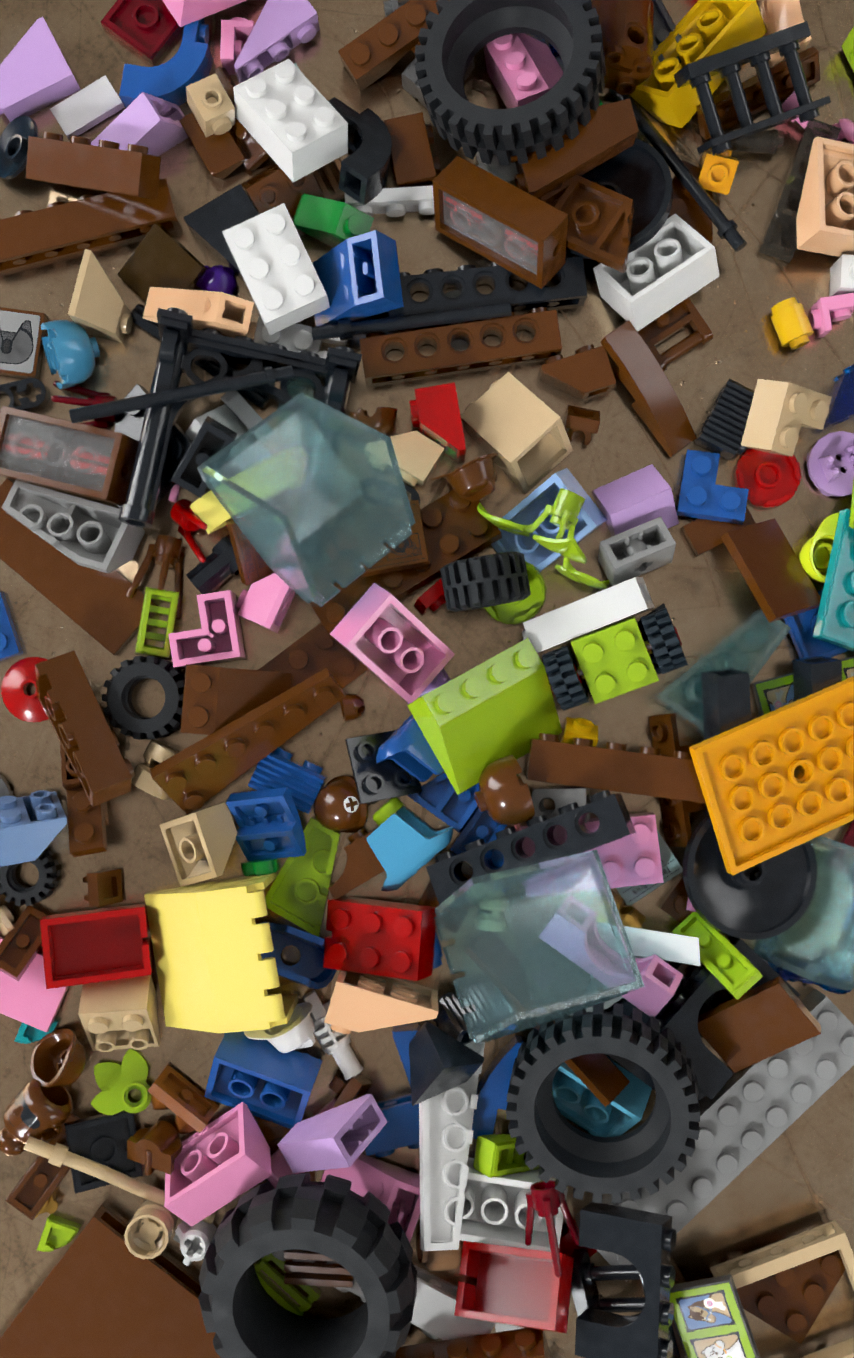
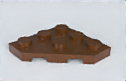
(794, 1296)

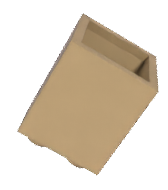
(519, 429)

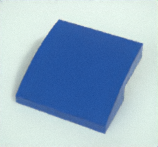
(267, 824)

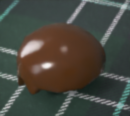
(382, 420)

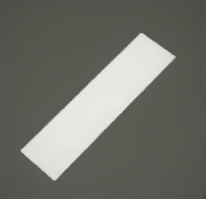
(664, 945)

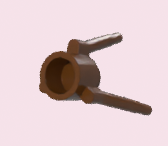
(166, 554)

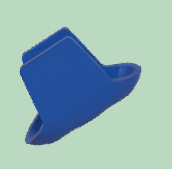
(410, 751)
(309, 968)

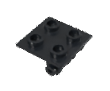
(378, 780)

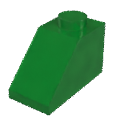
(330, 219)

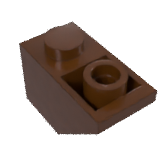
(580, 375)

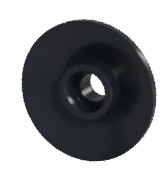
(15, 146)

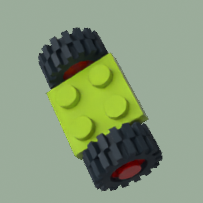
(614, 660)

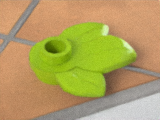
(118, 1081)

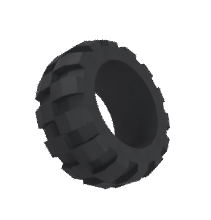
(316, 1219)

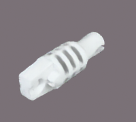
(332, 1041)

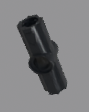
(216, 569)

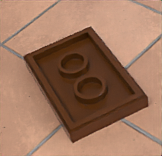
(771, 570)
(758, 1025)

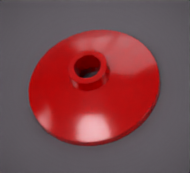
(14, 691)

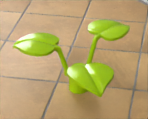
(564, 515)

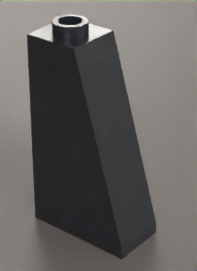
(218, 215)

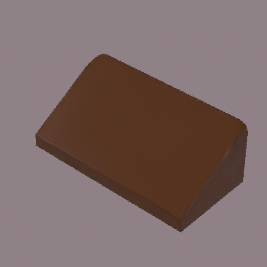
(218, 152)

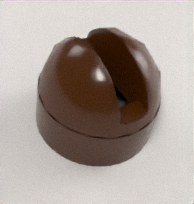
(352, 707)

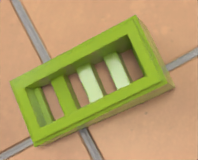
(163, 595)
(489, 1159)

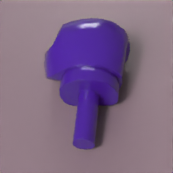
(218, 279)

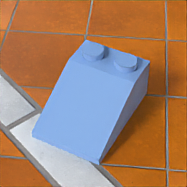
(533, 506)

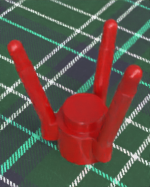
(188, 521)

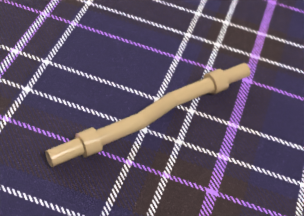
(59, 1155)

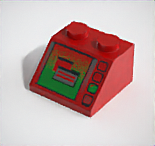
(439, 418)

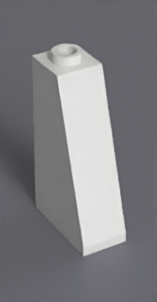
(588, 614)

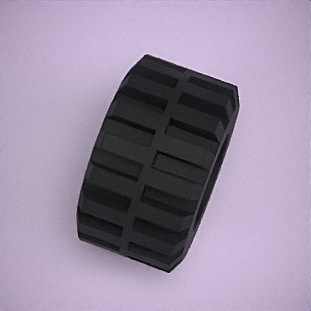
(485, 581)
(120, 697)

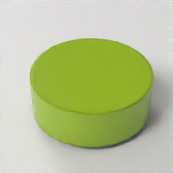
(387, 810)

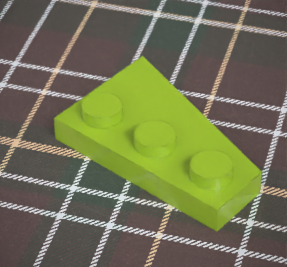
(303, 881)

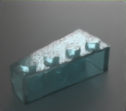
(743, 648)

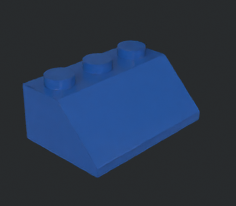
(268, 1081)

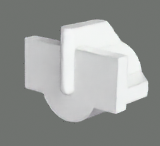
(194, 1240)

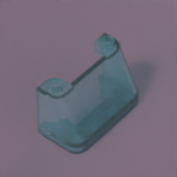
(823, 938)

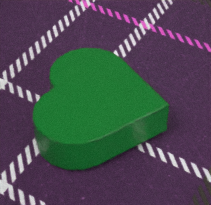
(261, 867)

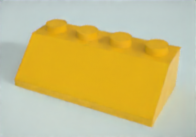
(705, 31)

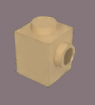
(211, 105)

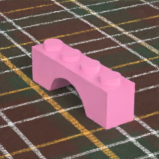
(659, 982)

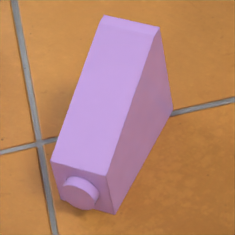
(34, 74)
(146, 123)
(333, 1137)

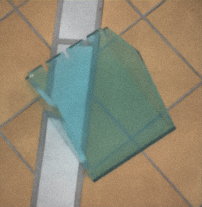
(313, 495)
(535, 945)

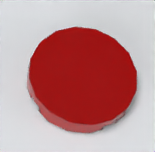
(768, 476)

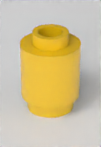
(791, 323)

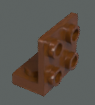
(274, 188)

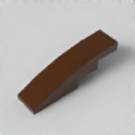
(650, 387)

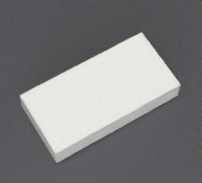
(87, 107)

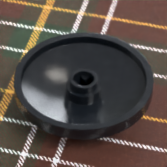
(644, 177)
(755, 901)

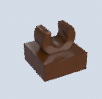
(582, 420)
(104, 887)
(350, 1088)

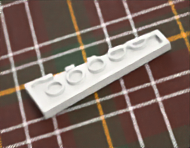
(443, 1153)

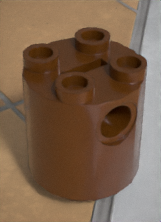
(627, 42)

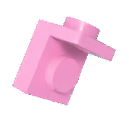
(233, 35)
(837, 307)

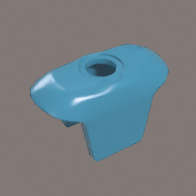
(406, 845)

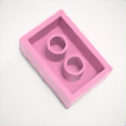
(392, 643)

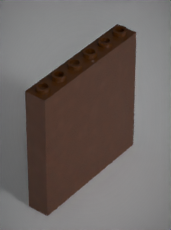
(110, 1304)

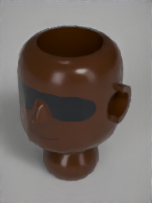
(34, 1113)

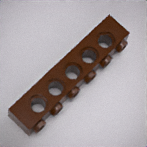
(446, 360)

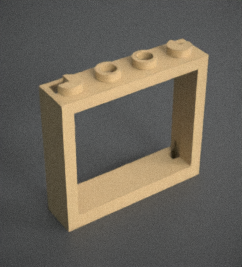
(791, 1253)

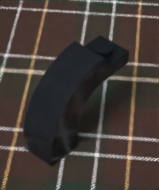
(365, 170)

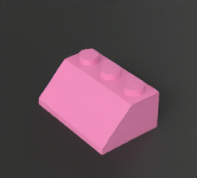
(521, 68)
(217, 1166)

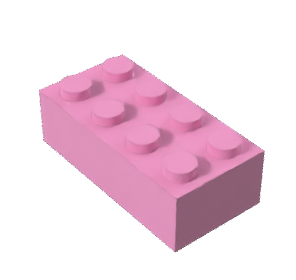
(626, 861)

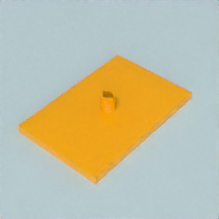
(780, 777)

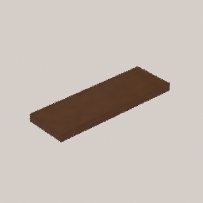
(85, 595)

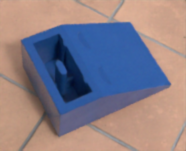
(360, 278)

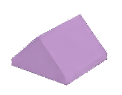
(636, 500)

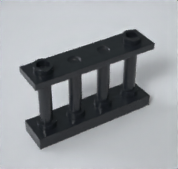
(728, 64)
(586, 1292)

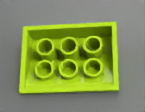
(488, 714)

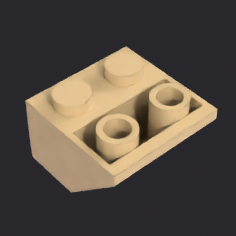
(120, 1014)

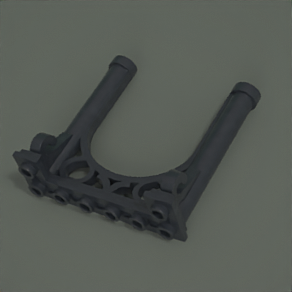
(177, 338)

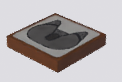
(21, 342)

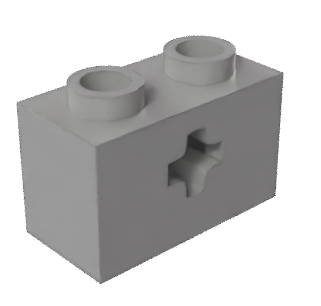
(636, 551)

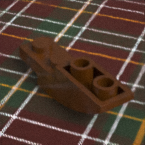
(85, 822)

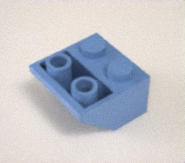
(29, 825)

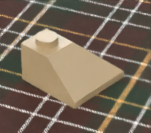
(97, 303)
(200, 843)

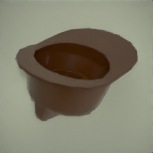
(473, 479)

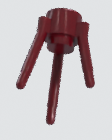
(94, 398)
(546, 1201)

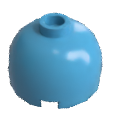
(69, 352)

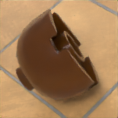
(504, 793)

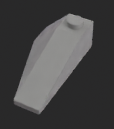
(75, 526)

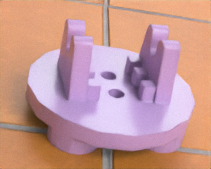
(826, 469)

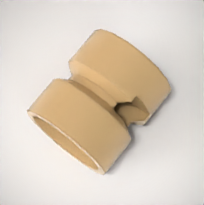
(154, 754)
(150, 1230)

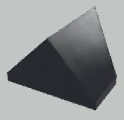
(438, 1063)

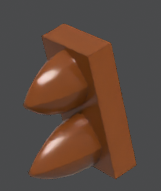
(184, 1099)

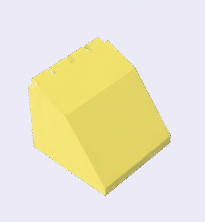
(212, 957)

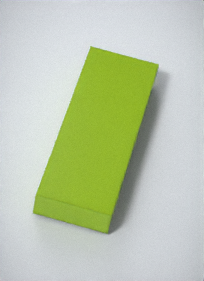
(720, 956)

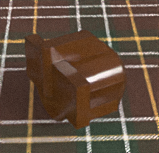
(155, 1147)

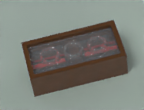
(500, 221)
(66, 455)

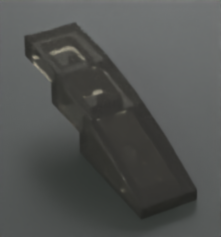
(781, 233)

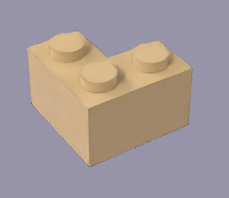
(779, 413)

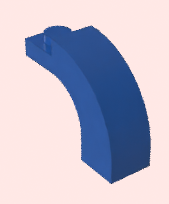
(170, 79)

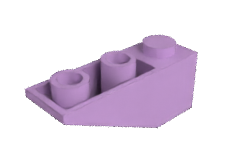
(275, 33)

